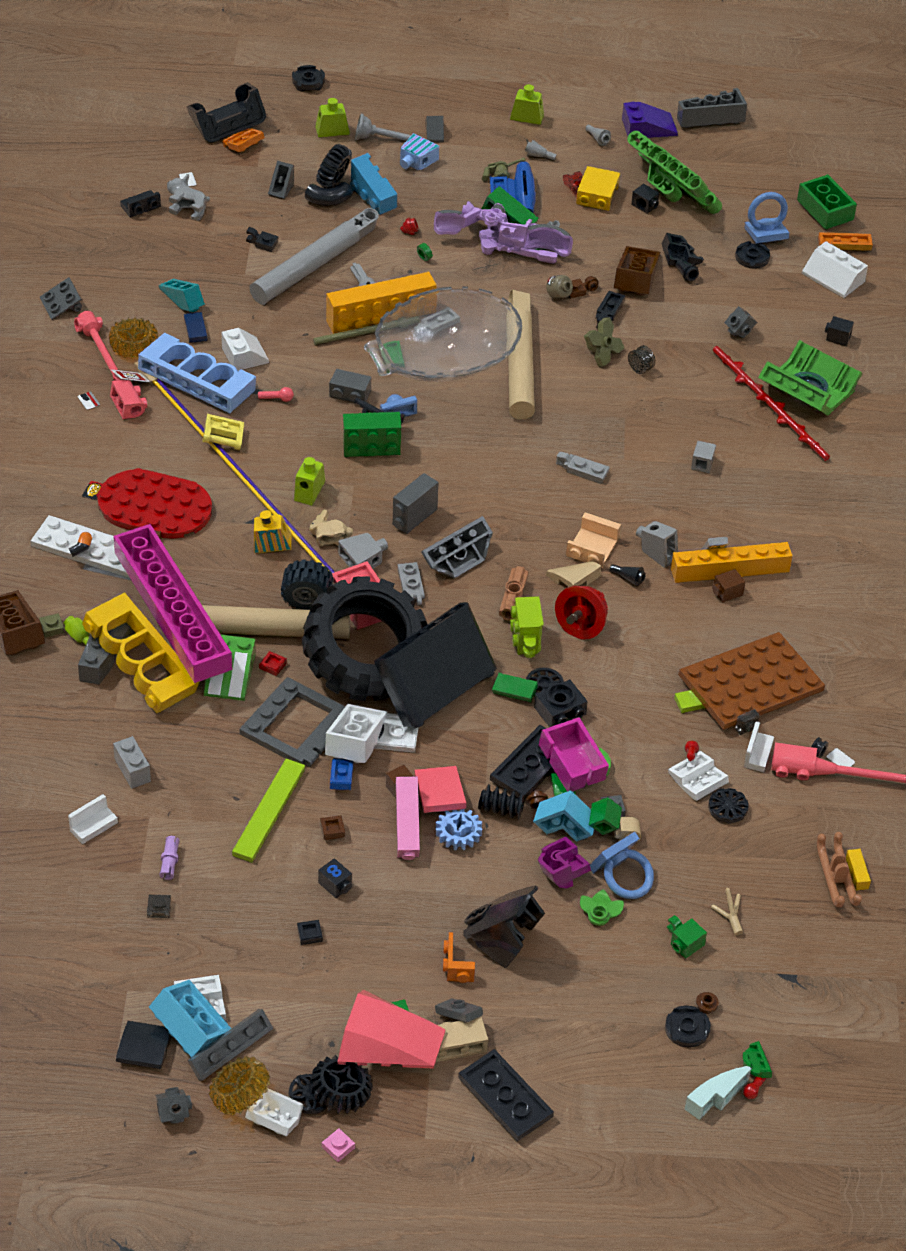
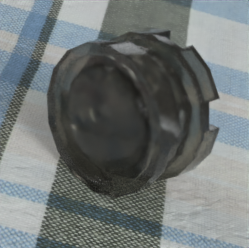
(641, 359)

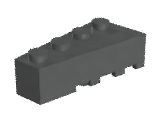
(712, 109)
(95, 661)

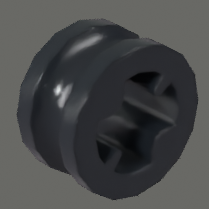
(821, 747)

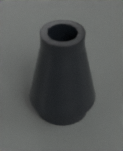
(688, 270)

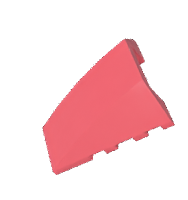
(388, 1035)

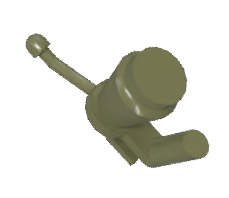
(499, 169)

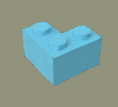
(565, 813)

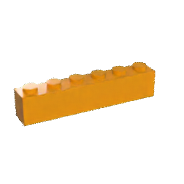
(747, 560)

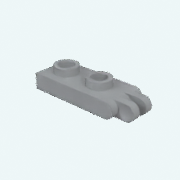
(411, 581)

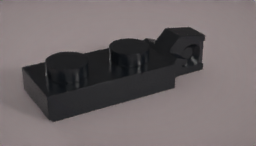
(610, 306)

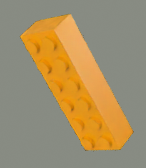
(368, 303)

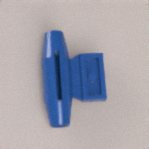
(520, 188)

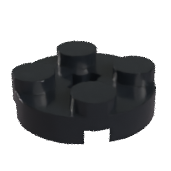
(316, 79)

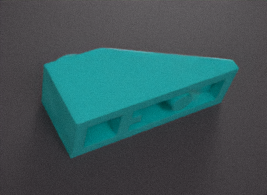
(183, 294)

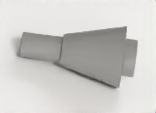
(601, 135)
(536, 150)

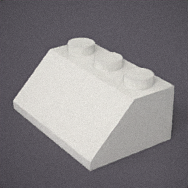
(835, 269)

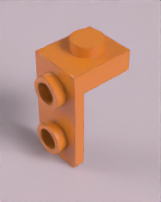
(456, 970)

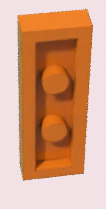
(847, 241)

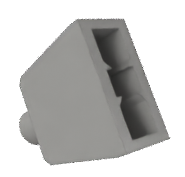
(659, 542)
(362, 549)

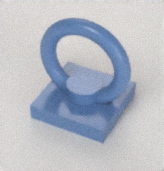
(768, 228)
(615, 856)

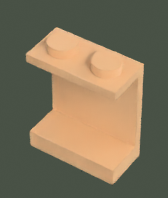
(594, 540)

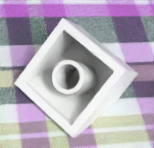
(242, 349)

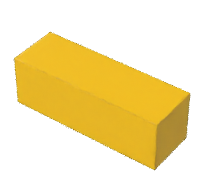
(858, 869)

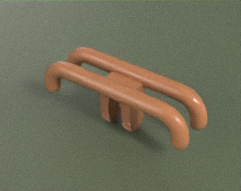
(837, 871)

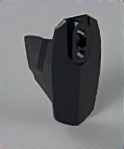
(494, 927)

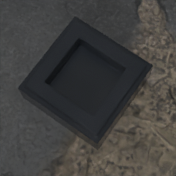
(309, 932)

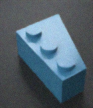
(371, 186)

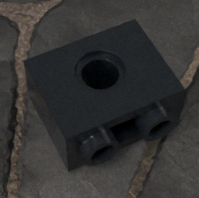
(560, 703)

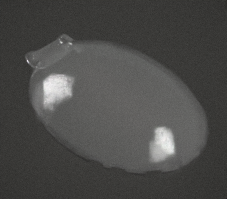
(445, 335)

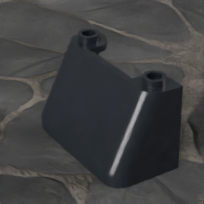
(231, 118)

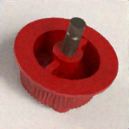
(581, 611)

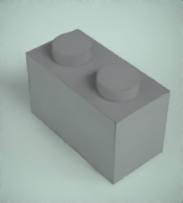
(132, 762)

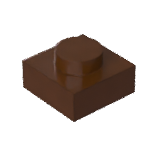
(332, 827)

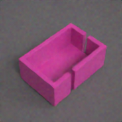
(573, 754)

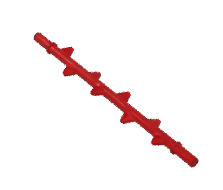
(777, 407)

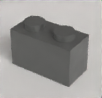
(349, 385)

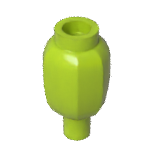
(76, 630)

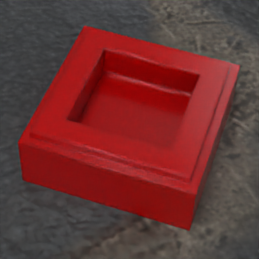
(273, 663)

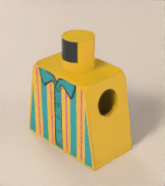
(271, 533)

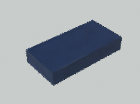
(195, 327)

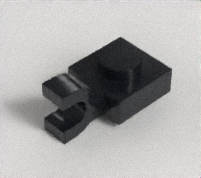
(263, 241)

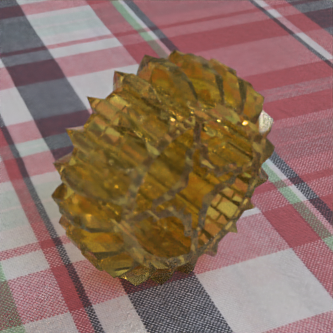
(132, 336)
(239, 1085)

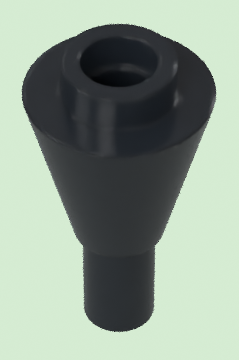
(633, 574)

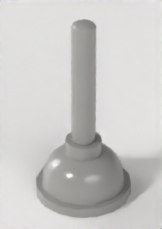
(365, 128)

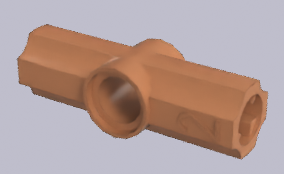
(513, 589)

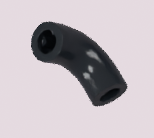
(330, 196)

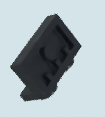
(141, 203)

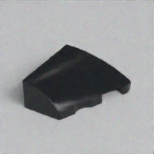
(676, 248)

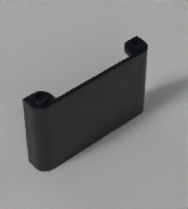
(435, 665)

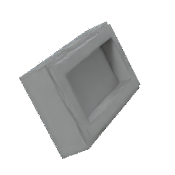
(713, 543)

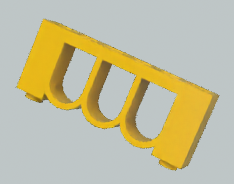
(121, 610)

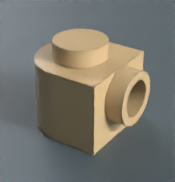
(627, 826)

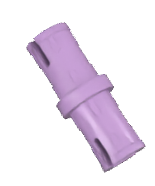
(169, 857)

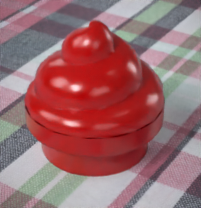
(410, 226)

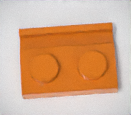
(243, 139)

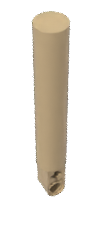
(521, 362)
(267, 621)

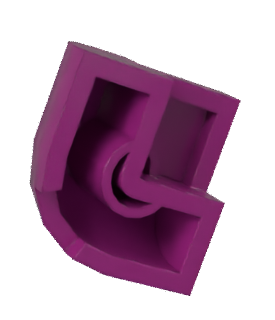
(562, 862)

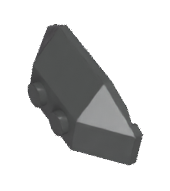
(460, 549)

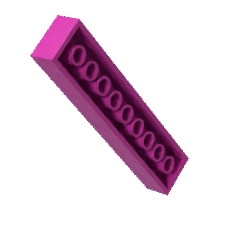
(173, 603)

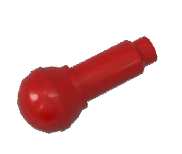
(691, 748)
(751, 1090)

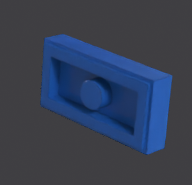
(341, 774)

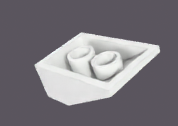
(354, 733)

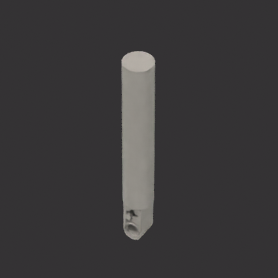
(313, 256)

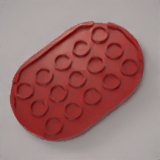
(153, 498)

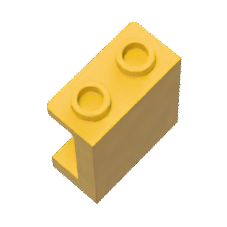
(597, 188)

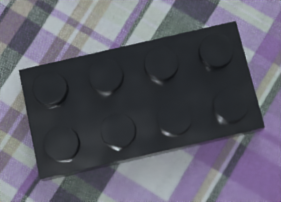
(523, 767)
(506, 1095)

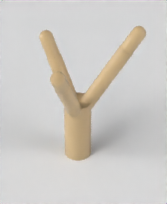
(733, 912)

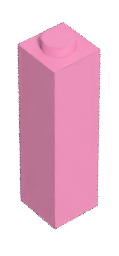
(407, 817)

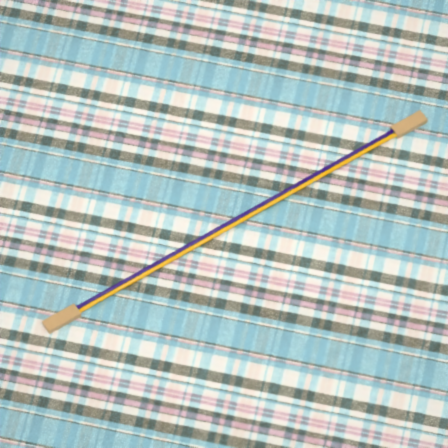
(230, 462)

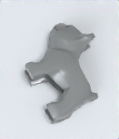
(186, 198)

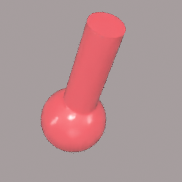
(285, 394)

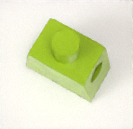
(528, 106)
(332, 119)
(310, 474)

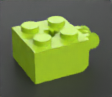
(527, 625)

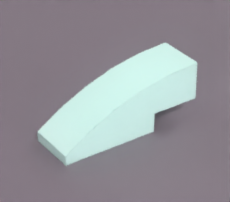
(717, 1091)

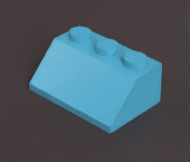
(188, 1016)

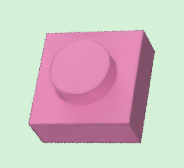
(338, 1145)

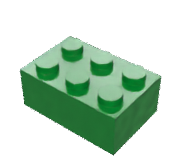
(826, 201)
(371, 434)

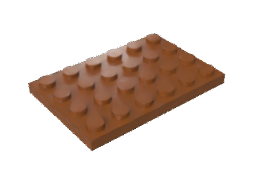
(751, 677)

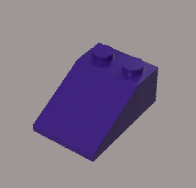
(647, 120)

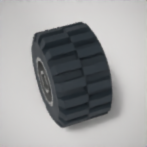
(304, 582)

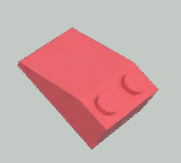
(360, 570)

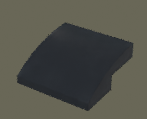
(143, 1045)

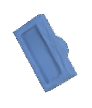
(396, 403)

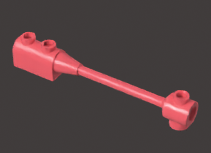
(123, 393)
(804, 763)

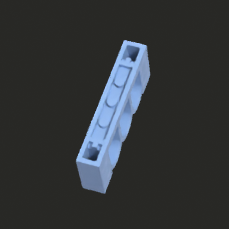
(166, 348)

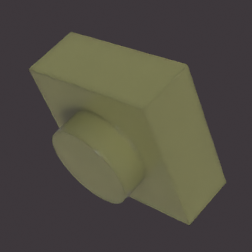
(51, 625)

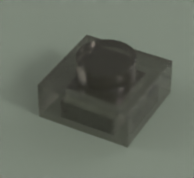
(746, 721)
(159, 906)

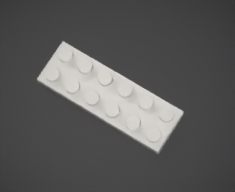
(59, 535)

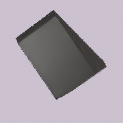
(434, 128)
(282, 180)

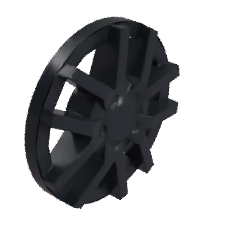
(544, 681)

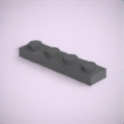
(230, 1044)

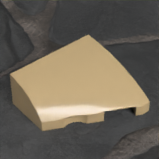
(576, 574)

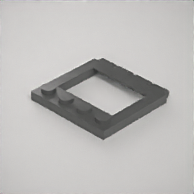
(276, 703)

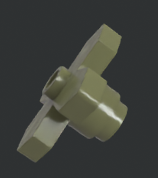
(603, 343)

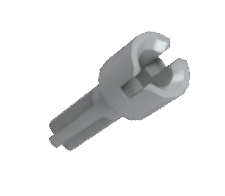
(360, 275)

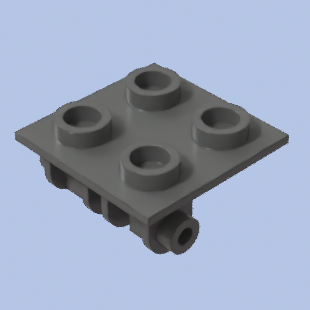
(61, 299)

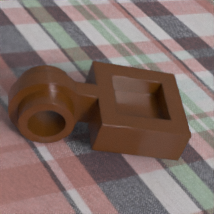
(580, 288)

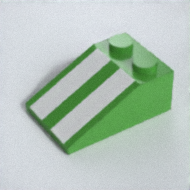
(234, 682)

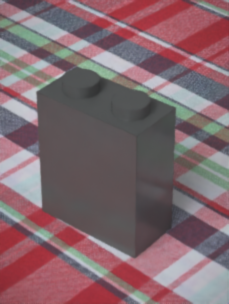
(415, 503)

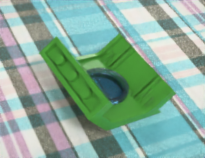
(813, 378)

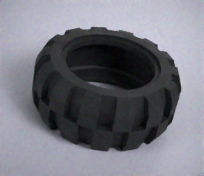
(346, 599)

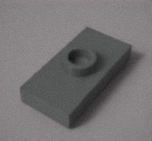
(459, 1010)

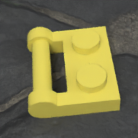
(223, 427)

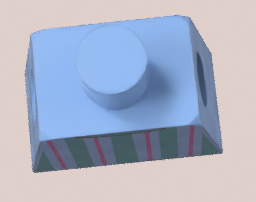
(418, 153)

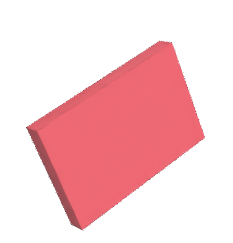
(440, 789)

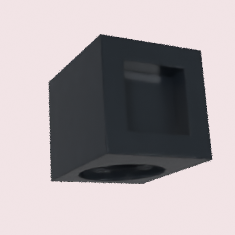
(645, 198)

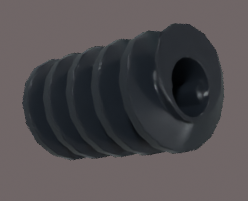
(501, 801)

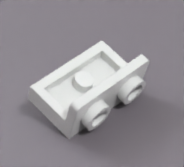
(276, 1112)

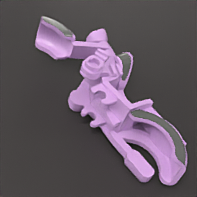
(507, 236)

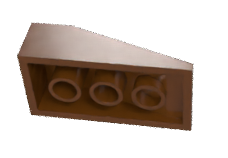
(636, 270)
(18, 624)

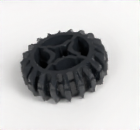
(334, 166)
(330, 1091)

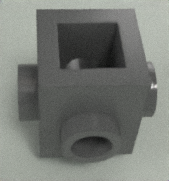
(740, 322)
(165, 1106)

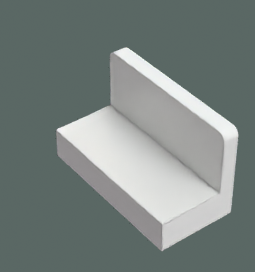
(758, 750)
(91, 819)

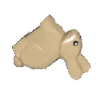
(329, 531)

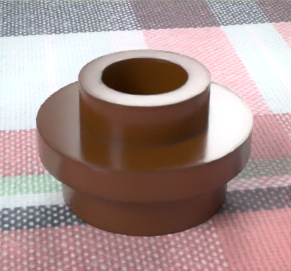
(535, 798)
(706, 1007)

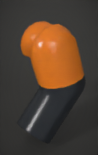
(82, 545)

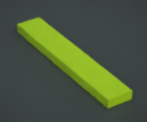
(268, 810)

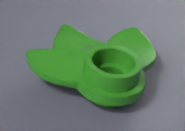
(601, 906)

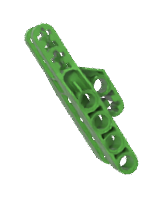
(669, 173)

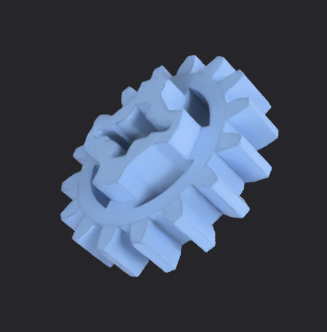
(467, 825)

